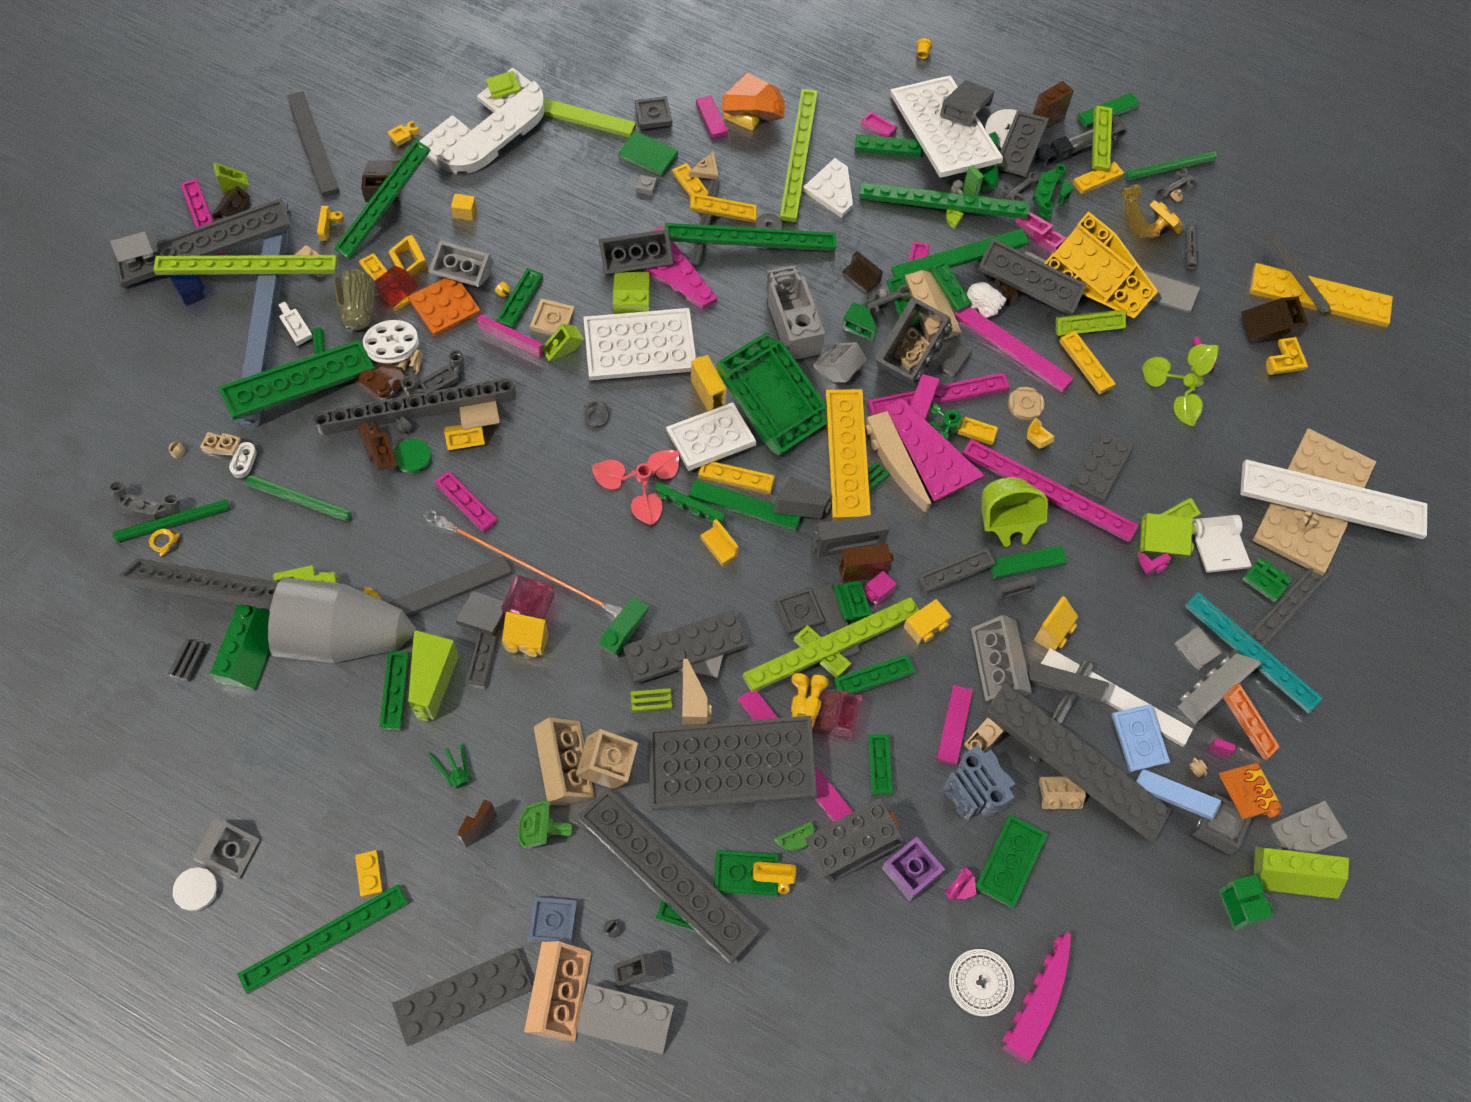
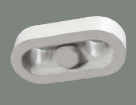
(243, 461)

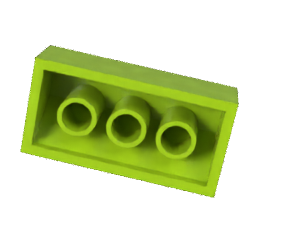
(1301, 872)

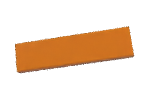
(1251, 721)

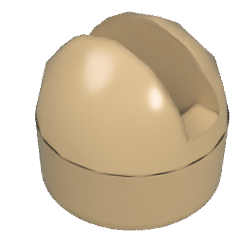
(176, 449)

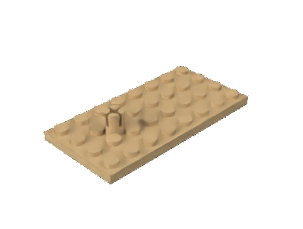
(1305, 535)

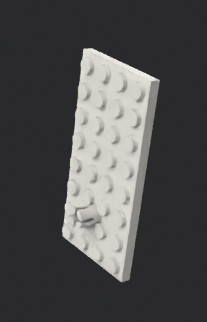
(945, 142)

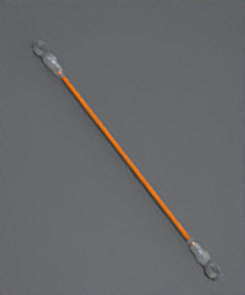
(443, 522)

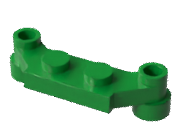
(1045, 189)

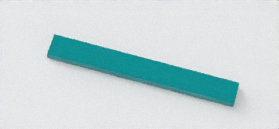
(1247, 646)

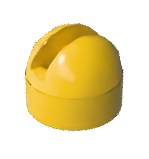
(502, 289)

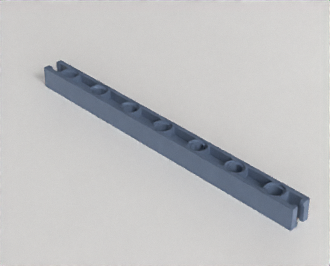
(263, 316)

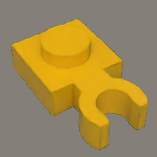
(402, 134)

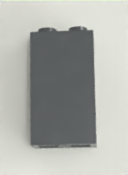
(966, 102)

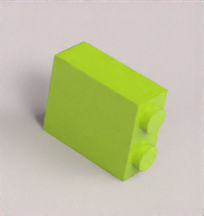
(1166, 535)

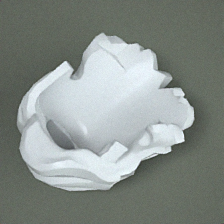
(985, 299)

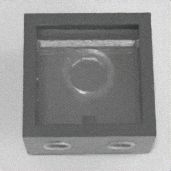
(1225, 830)

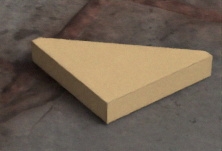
(705, 168)

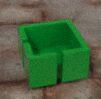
(1246, 902)

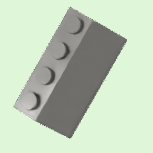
(1000, 656)
(1210, 693)
(625, 1018)

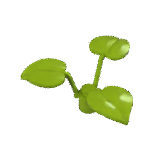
(1202, 358)

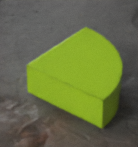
(953, 217)

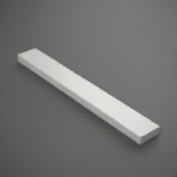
(1123, 700)

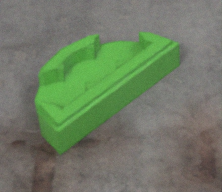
(795, 839)

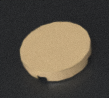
(1026, 403)

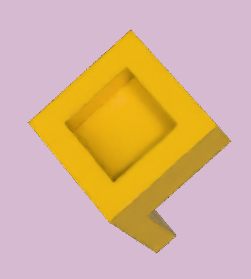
(463, 207)

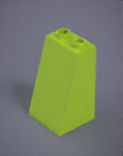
(430, 673)

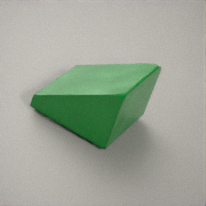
(1065, 193)

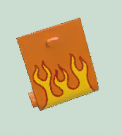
(1251, 791)

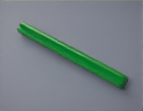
(1171, 165)
(298, 497)
(171, 520)

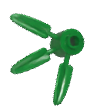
(951, 420)

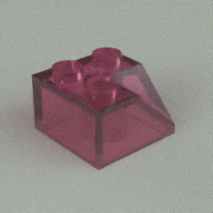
(528, 598)

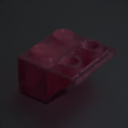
(838, 714)

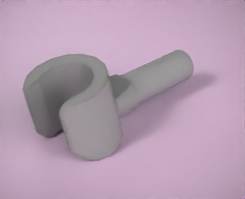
(957, 186)

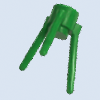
(458, 776)

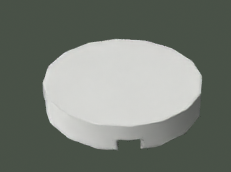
(195, 889)

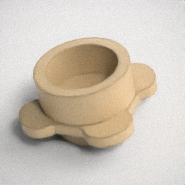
(1198, 768)

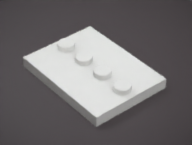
(710, 436)

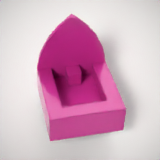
(1156, 565)

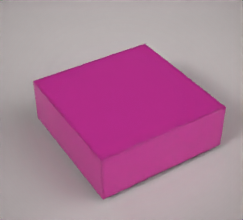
(1221, 748)

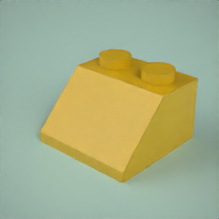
(1057, 625)
(524, 634)

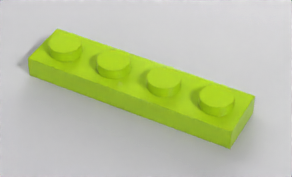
(1102, 138)
(1091, 322)

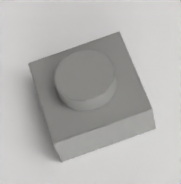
(646, 184)

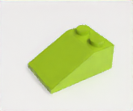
(631, 292)

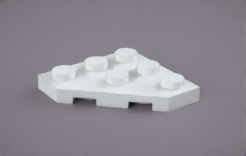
(832, 188)

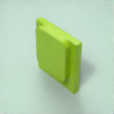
(503, 85)

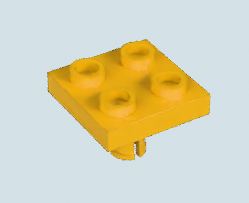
(1165, 218)

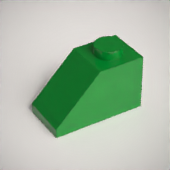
(860, 321)

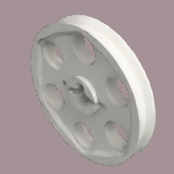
(390, 341)

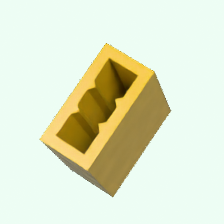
(708, 383)

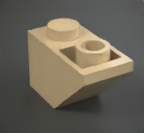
(985, 736)

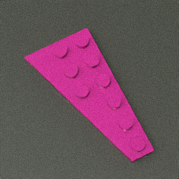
(684, 278)
(936, 459)

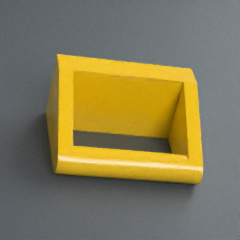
(405, 245)

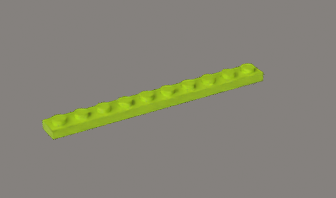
(798, 155)
(245, 264)
(829, 645)

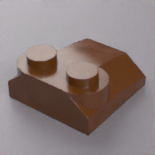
(382, 381)

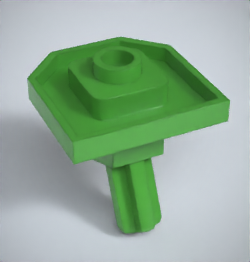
(537, 826)

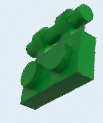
(1266, 583)

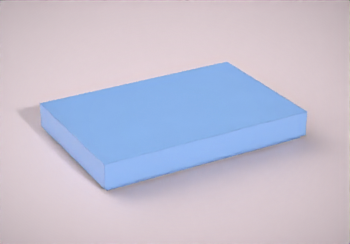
(1140, 738)

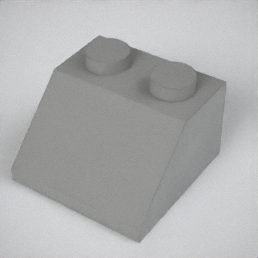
(135, 245)
(841, 361)
(226, 848)

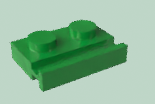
(852, 601)

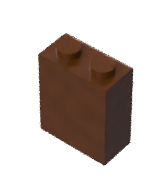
(1054, 103)
(864, 562)

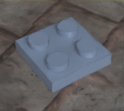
(552, 920)

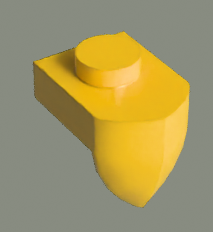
(1038, 435)

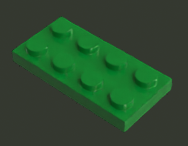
(1011, 861)

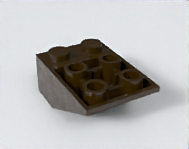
(375, 175)
(1275, 320)

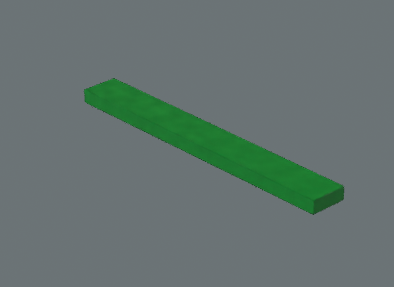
(382, 199)
(960, 255)
(322, 939)

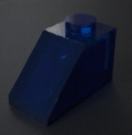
(188, 288)

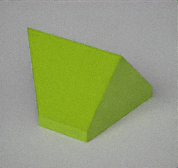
(230, 177)

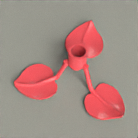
(645, 507)

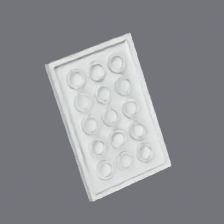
(639, 343)

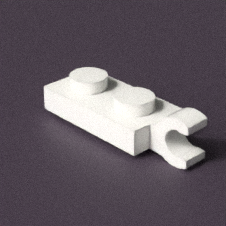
(294, 324)

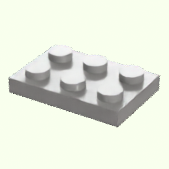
(1309, 829)

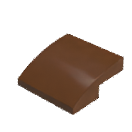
(474, 827)

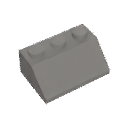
(461, 264)

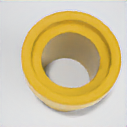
(923, 48)

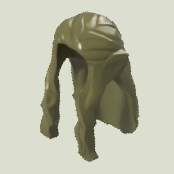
(355, 298)

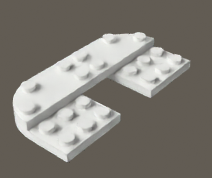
(462, 149)

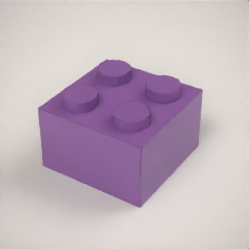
(913, 868)

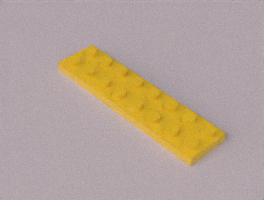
(1343, 299)
(847, 454)

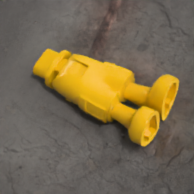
(807, 706)

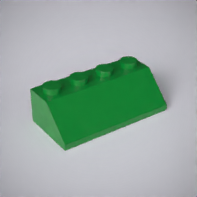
(243, 648)

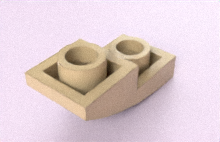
(220, 444)

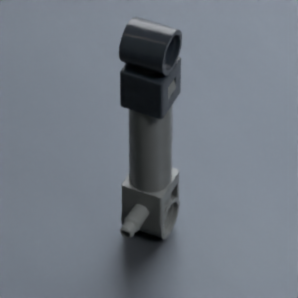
(1064, 147)

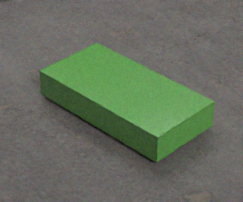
(973, 181)

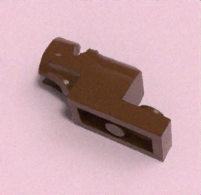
(377, 446)

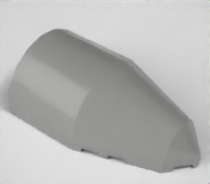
(332, 622)

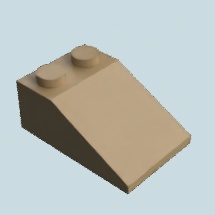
(695, 706)

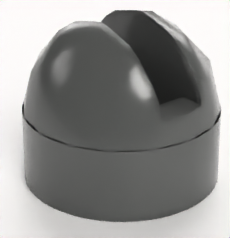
(616, 930)

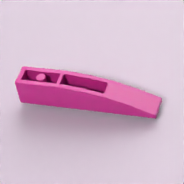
(1039, 1004)

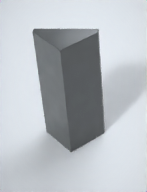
(636, 251)

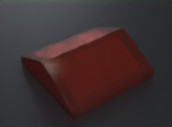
(395, 285)

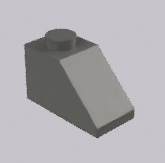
(639, 970)

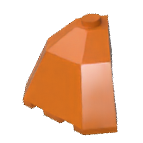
(754, 97)

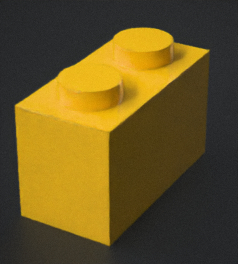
(927, 622)

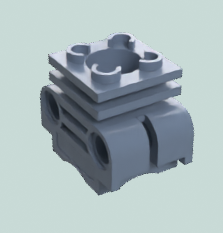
(979, 785)

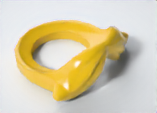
(163, 550)

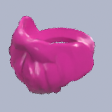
(963, 887)

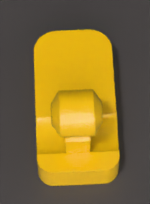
(325, 218)
(775, 872)

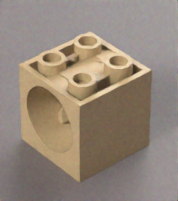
(606, 759)

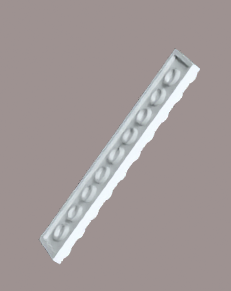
(1334, 499)

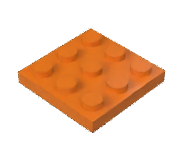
(444, 305)

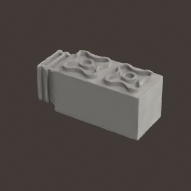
(794, 312)

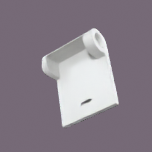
(1221, 543)

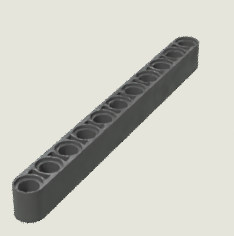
(406, 405)

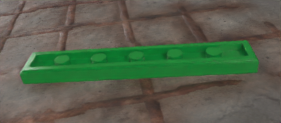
(742, 505)

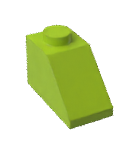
(562, 342)

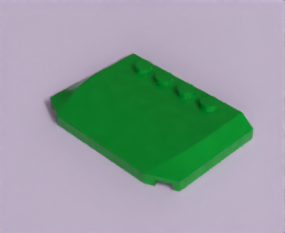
(773, 392)

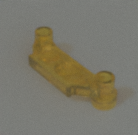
(1135, 214)

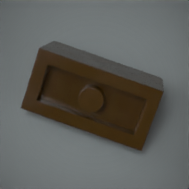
(232, 202)
(863, 272)

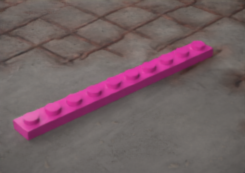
(1054, 492)

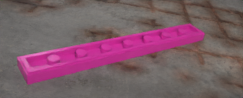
(1014, 348)
(949, 392)
(826, 794)

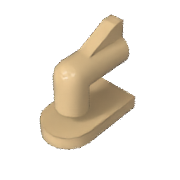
(416, 361)

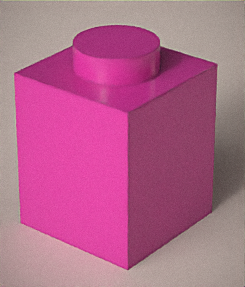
(879, 588)

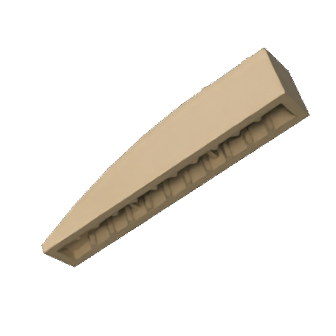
(895, 457)

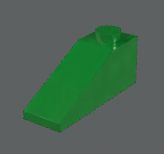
(623, 627)

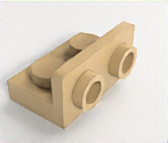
(1061, 793)

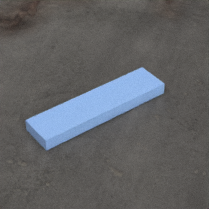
(1179, 794)

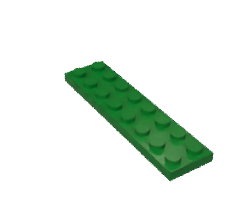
(294, 380)

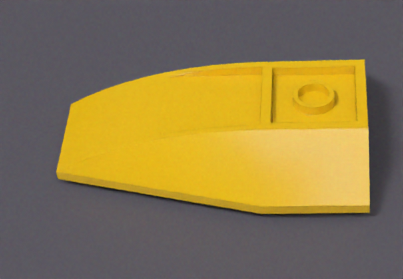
(1106, 266)

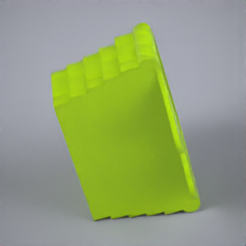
(1013, 507)

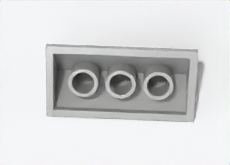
(1173, 291)

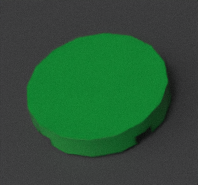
(412, 455)

